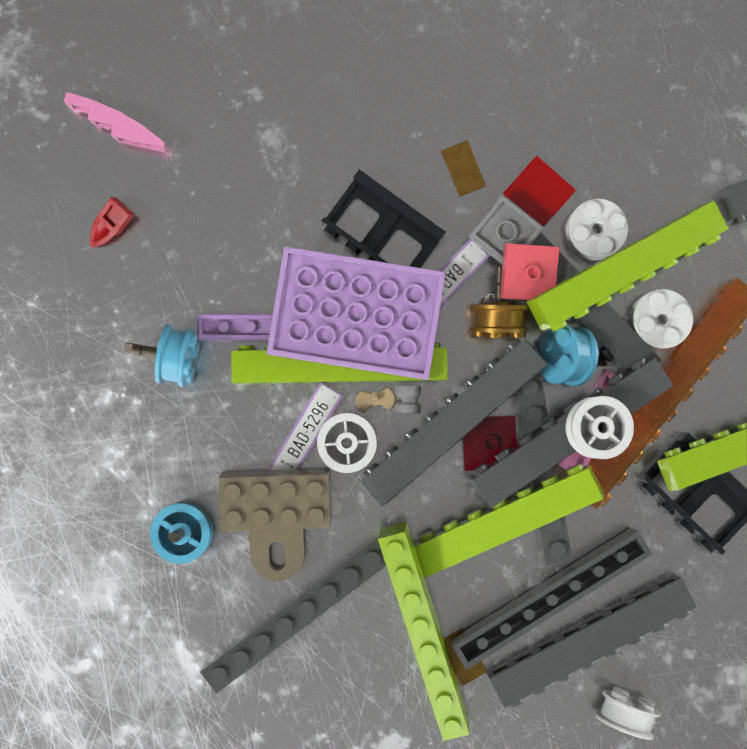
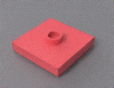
(528, 270)

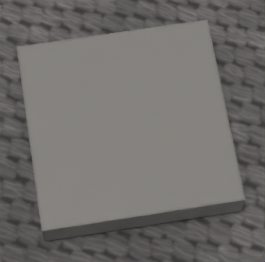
(504, 224)

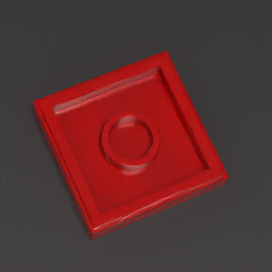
(539, 191)

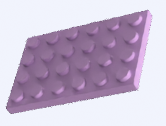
(356, 313)

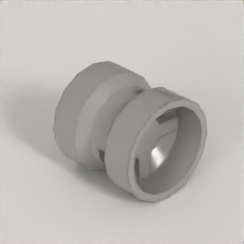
(407, 399)

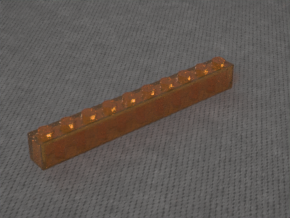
(683, 367)

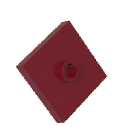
(487, 440)

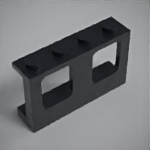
(393, 216)
(693, 497)

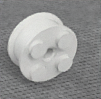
(611, 226)
(674, 312)
(583, 427)
(342, 458)
(628, 714)

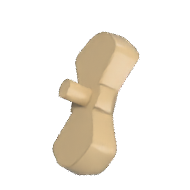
(384, 398)

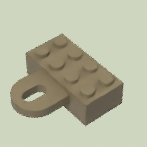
(275, 509)

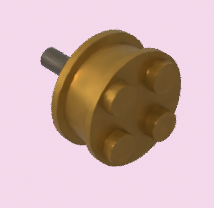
(499, 317)

